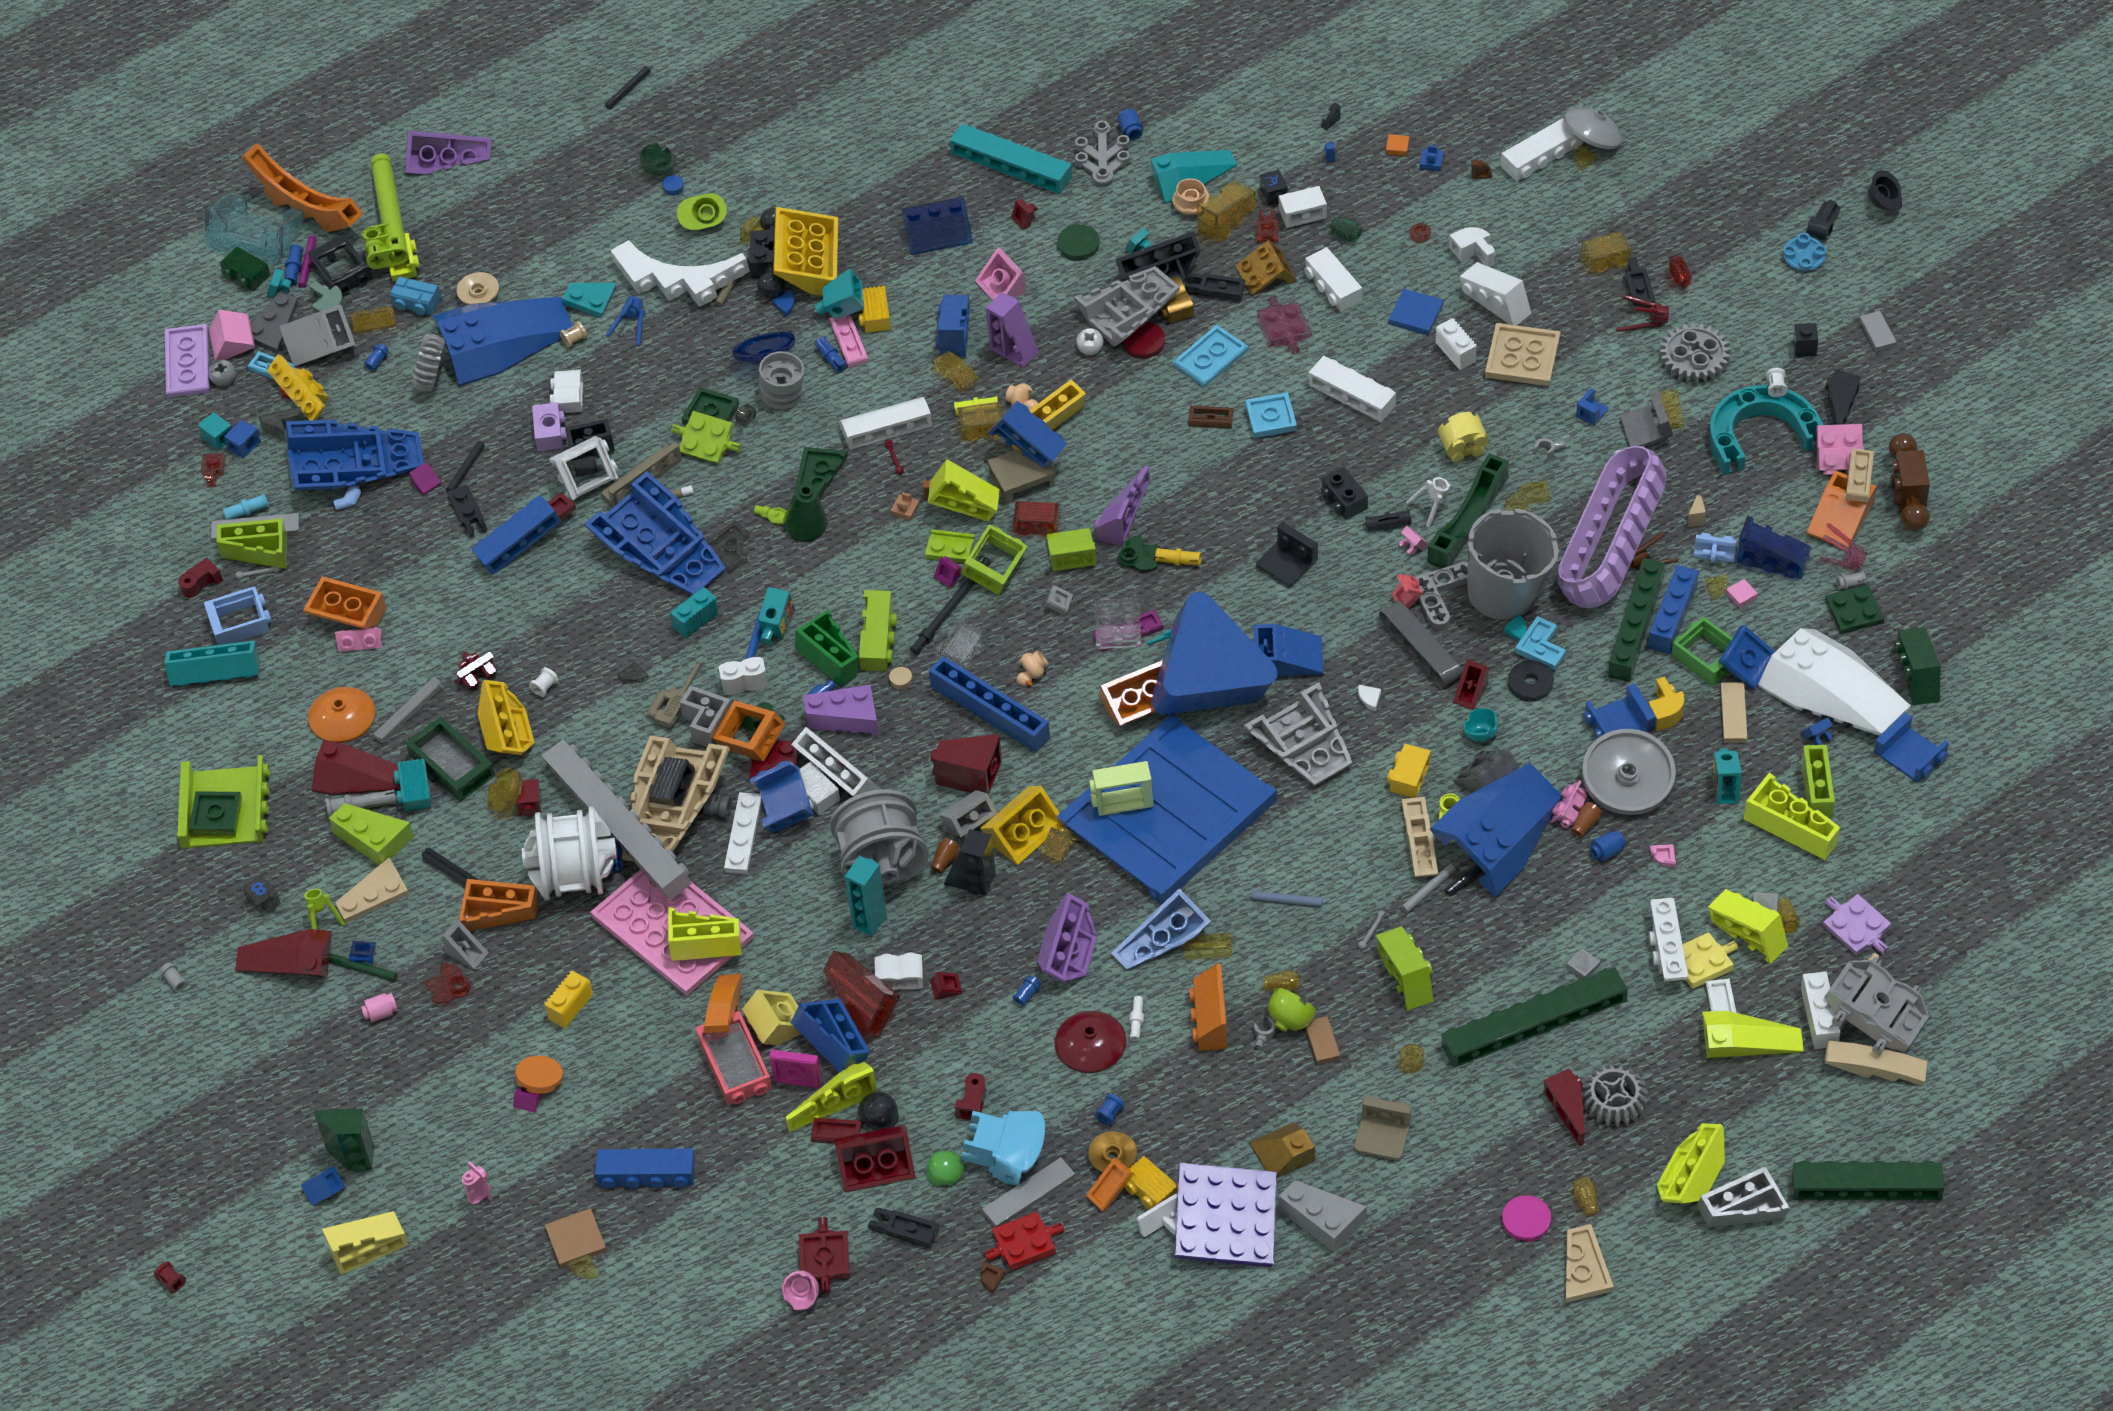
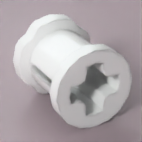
(1776, 382)
(543, 682)

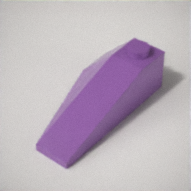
(1120, 513)

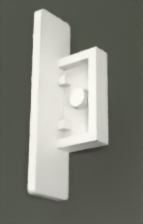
(1667, 940)
(1158, 1216)

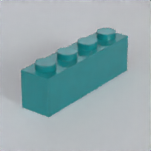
(212, 663)
(865, 895)

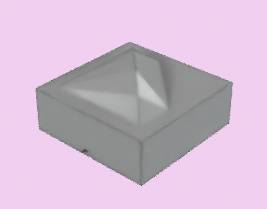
(1058, 600)
(1767, 900)
(1583, 964)

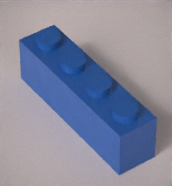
(516, 535)
(1673, 609)
(645, 1167)

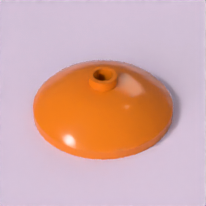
(343, 722)

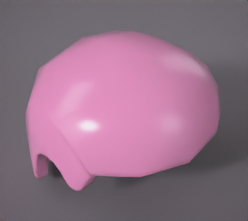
(800, 1289)

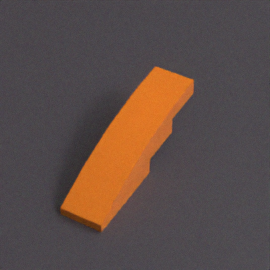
(723, 1003)

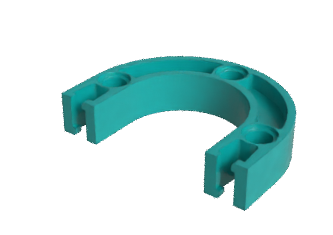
(1753, 402)

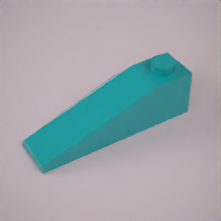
(1199, 165)

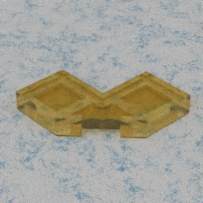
(1529, 493)

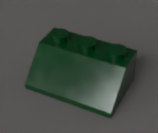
(347, 1137)

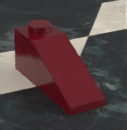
(1565, 1095)

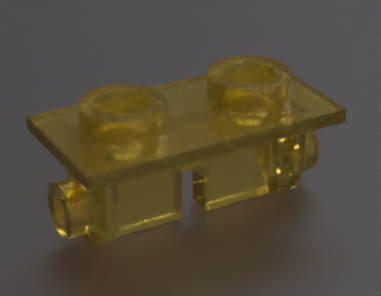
(366, 321)

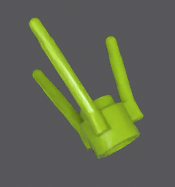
(315, 903)

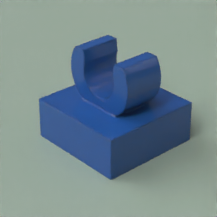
(1431, 158)
(1818, 729)

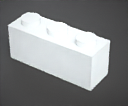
(1333, 279)
(1818, 1010)

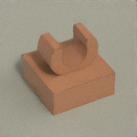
(905, 507)

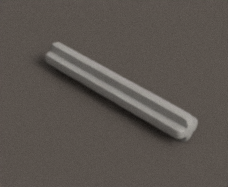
(407, 710)

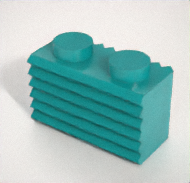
(694, 612)
(414, 785)

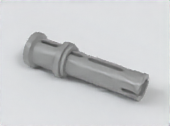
(363, 801)

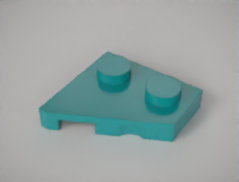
(589, 297)

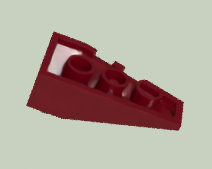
(347, 769)
(291, 954)

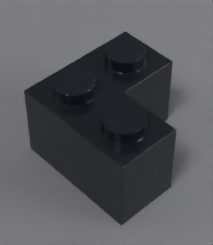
(586, 463)

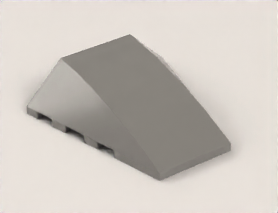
(1127, 304)
(1305, 737)

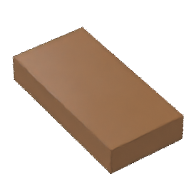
(1322, 1041)

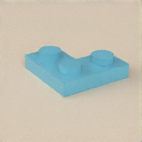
(1536, 644)

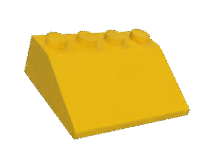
(805, 248)

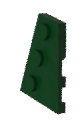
(819, 467)

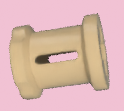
(573, 334)

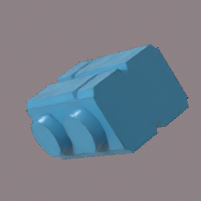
(415, 296)

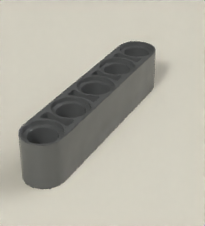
(1421, 643)

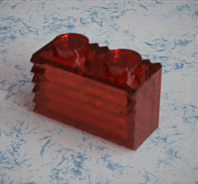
(1036, 517)

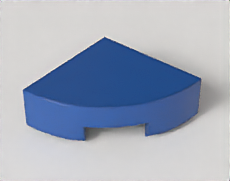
(1330, 152)
(785, 303)

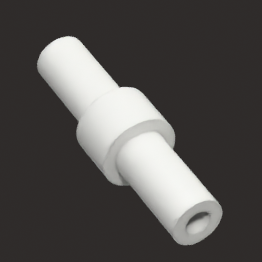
(1136, 1018)

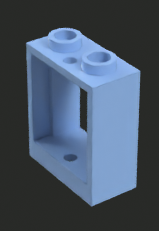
(234, 602)

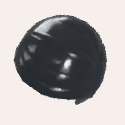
(878, 1111)

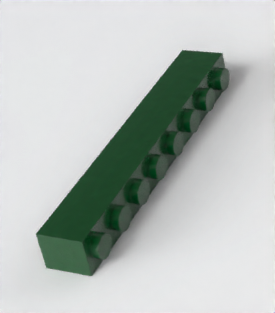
(1534, 1017)

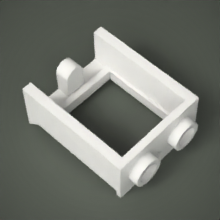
(565, 476)

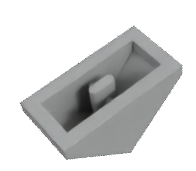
(463, 945)

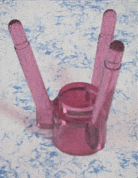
(1854, 555)

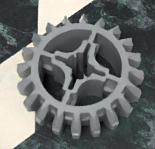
(428, 362)
(1620, 1106)

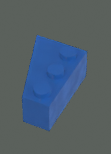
(953, 324)

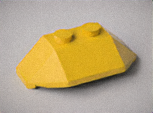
(503, 719)

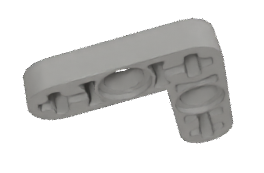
(1433, 588)

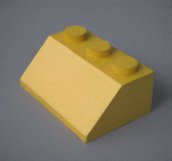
(1023, 824)

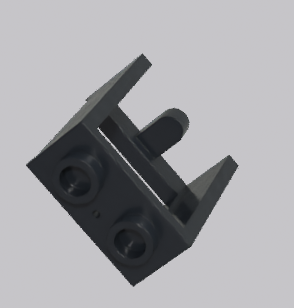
(348, 280)

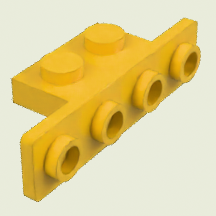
(299, 387)

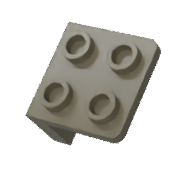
(1383, 1128)

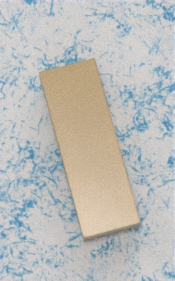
(1859, 475)
(1733, 713)

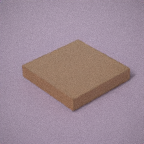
(575, 1237)

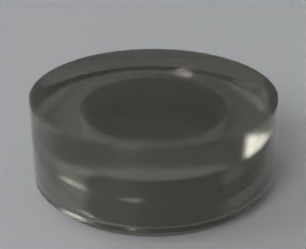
(745, 415)

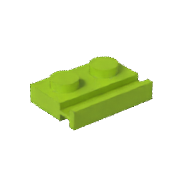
(949, 544)

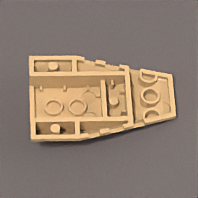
(671, 821)

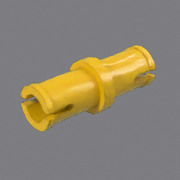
(1178, 557)

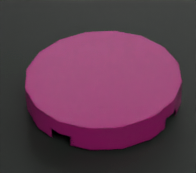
(1526, 1218)

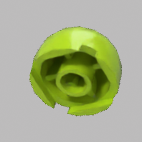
(1289, 1011)

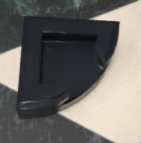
(1333, 117)

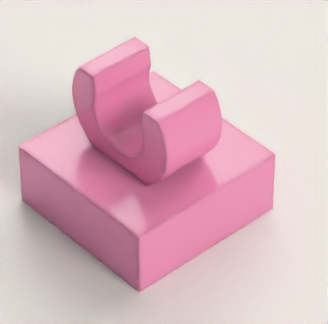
(1414, 540)

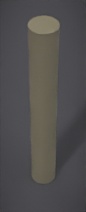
(725, 292)

